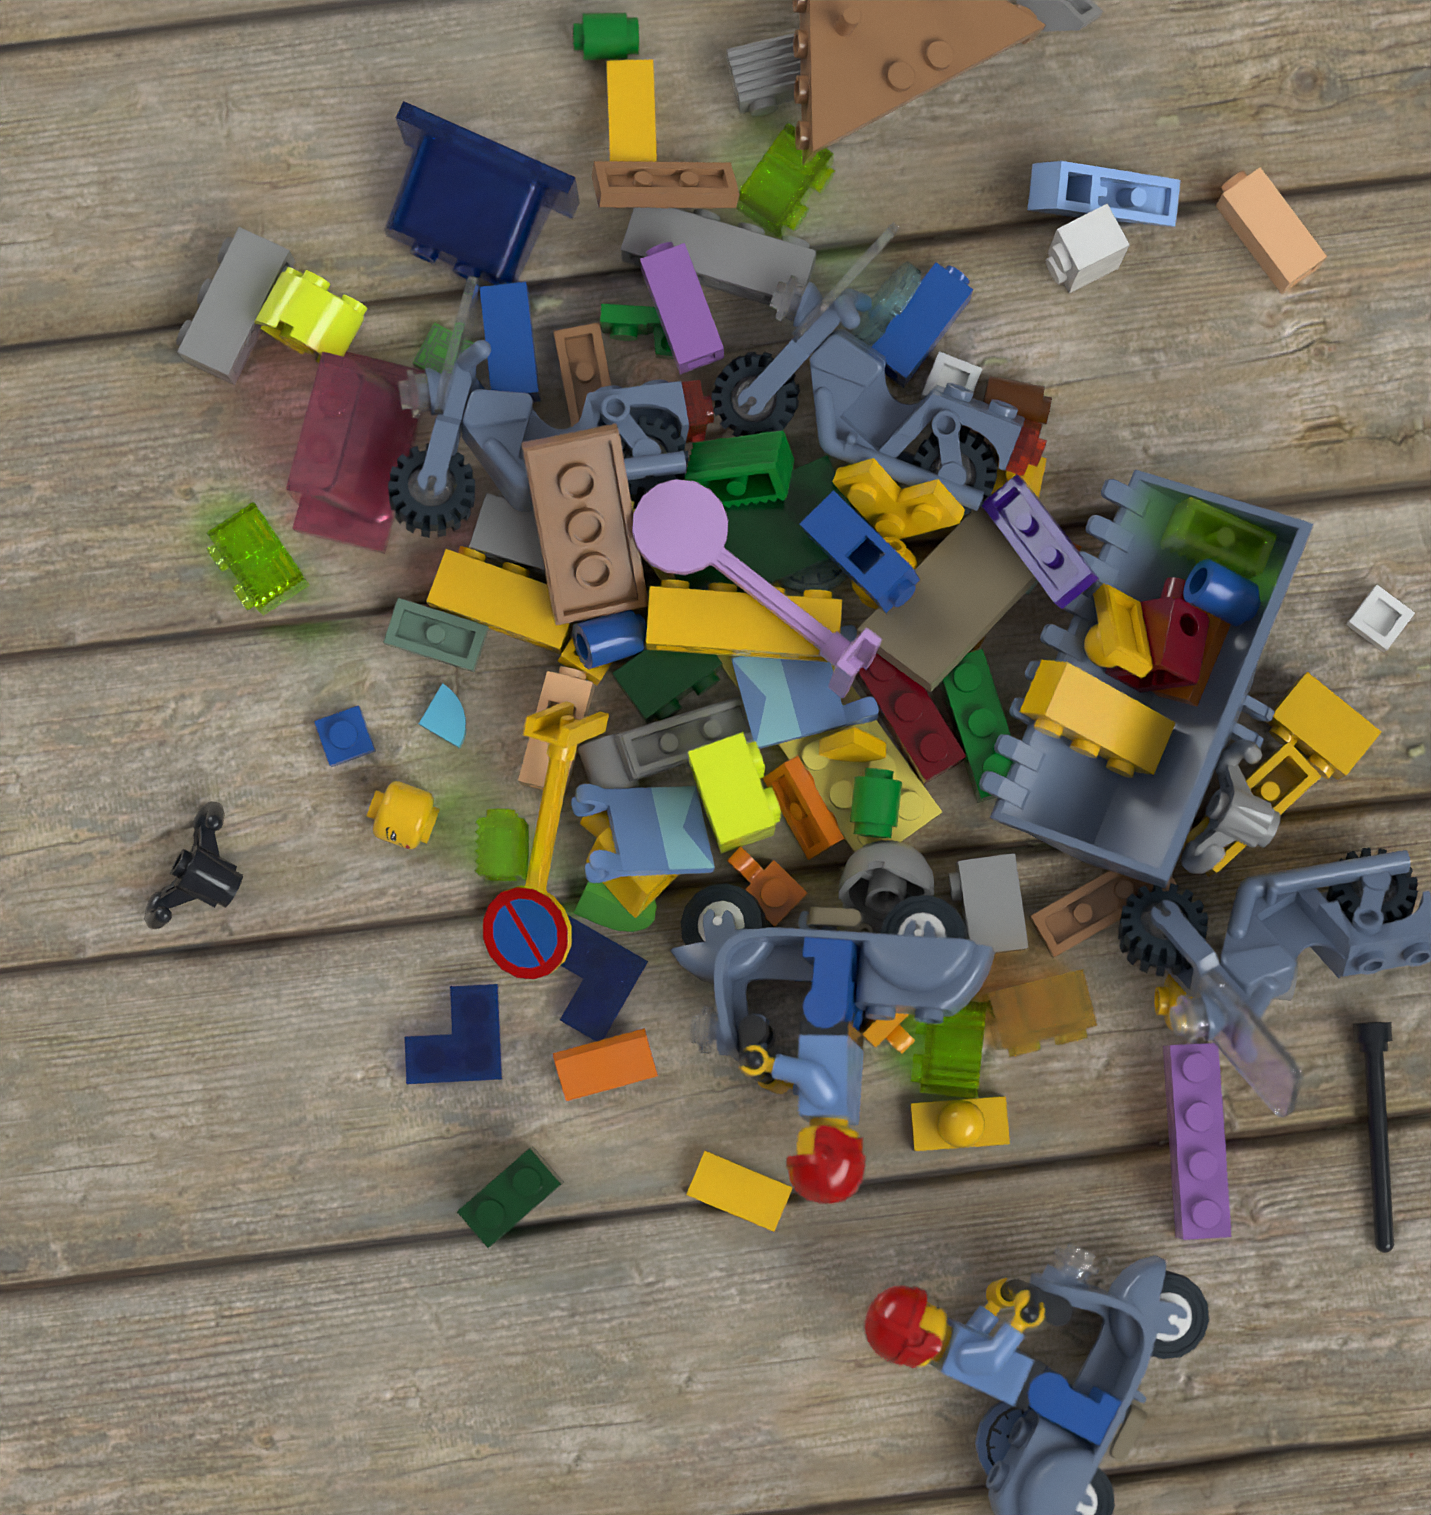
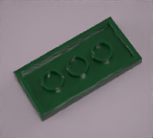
(770, 533)

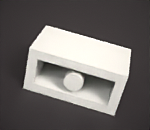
(1086, 249)

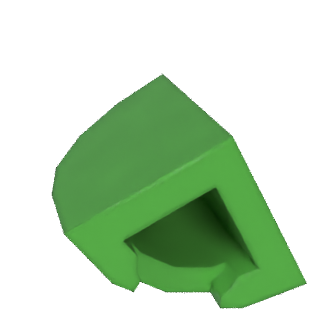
(603, 908)

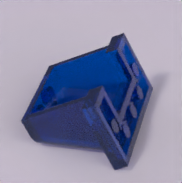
(473, 199)

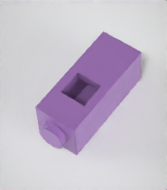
(681, 306)

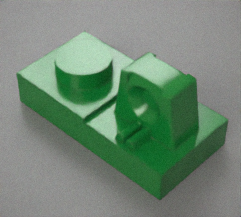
(629, 321)

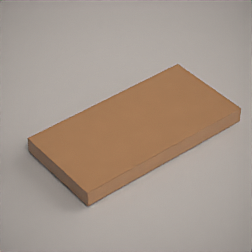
(585, 524)

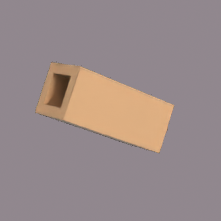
(1269, 229)
(558, 687)

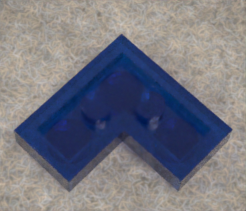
(607, 981)
(471, 1050)

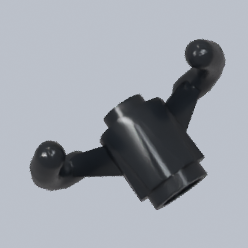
(198, 873)

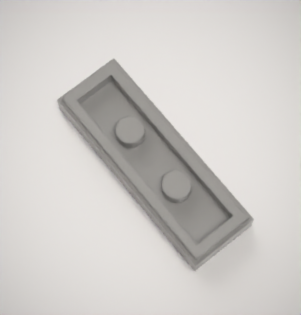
(667, 742)

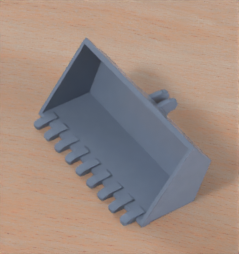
(1142, 820)

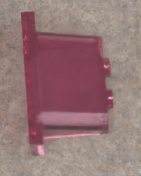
(348, 449)

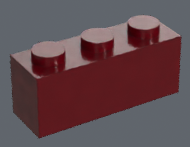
(911, 720)

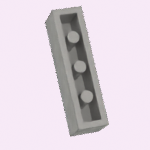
(723, 255)

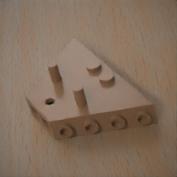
(885, 53)

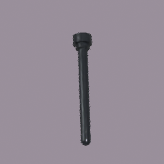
(1373, 1040)

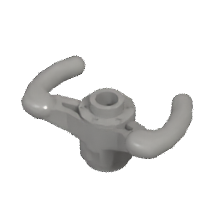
(1232, 813)

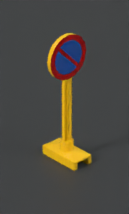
(527, 925)

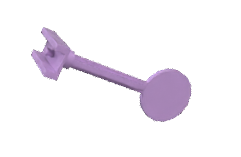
(685, 530)

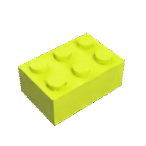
(732, 792)

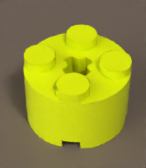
(308, 316)

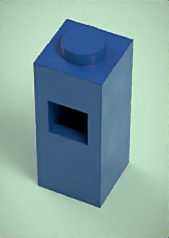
(923, 322)
(511, 338)
(861, 552)

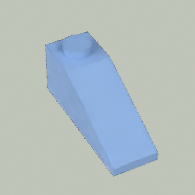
(1081, 188)

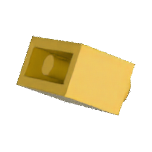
(1322, 727)

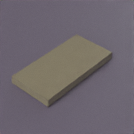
(959, 598)

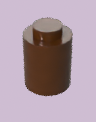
(1025, 396)

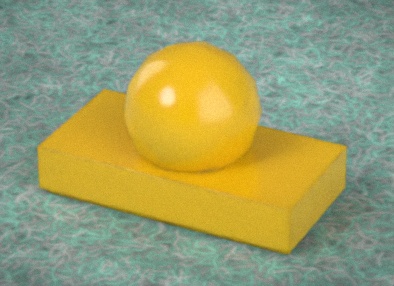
(1120, 633)
(959, 1123)

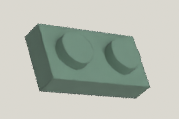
(436, 635)

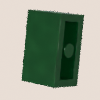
(660, 679)
(510, 1197)

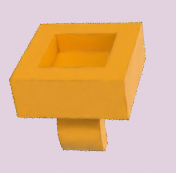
(877, 1030)

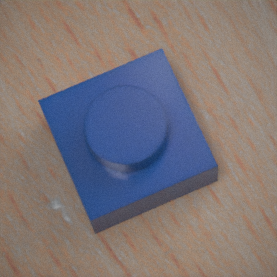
(345, 736)

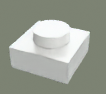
(952, 370)
(1380, 618)

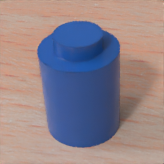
(1222, 592)
(609, 638)

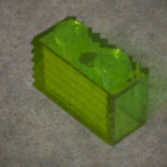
(781, 184)
(1213, 534)
(257, 560)
(502, 846)
(951, 1053)

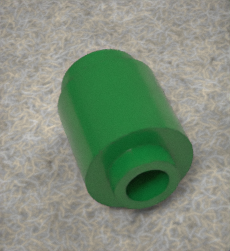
(606, 36)
(875, 803)

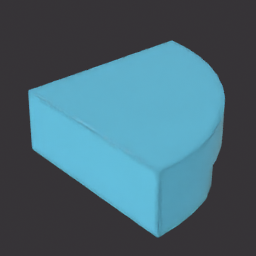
(446, 717)

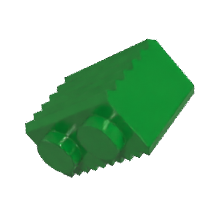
(743, 467)

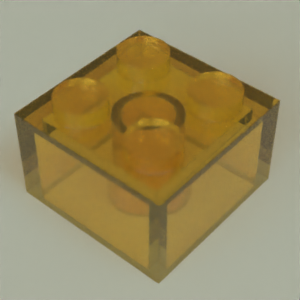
(1038, 1011)

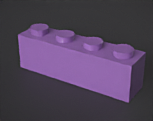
(1197, 1141)

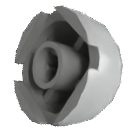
(882, 877)

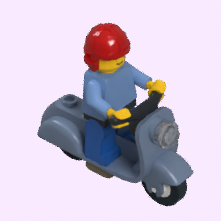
(912, 967)
(1061, 1444)

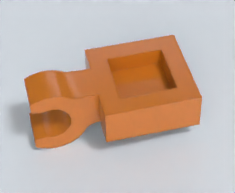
(770, 886)

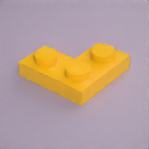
(896, 510)

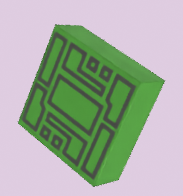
(434, 349)

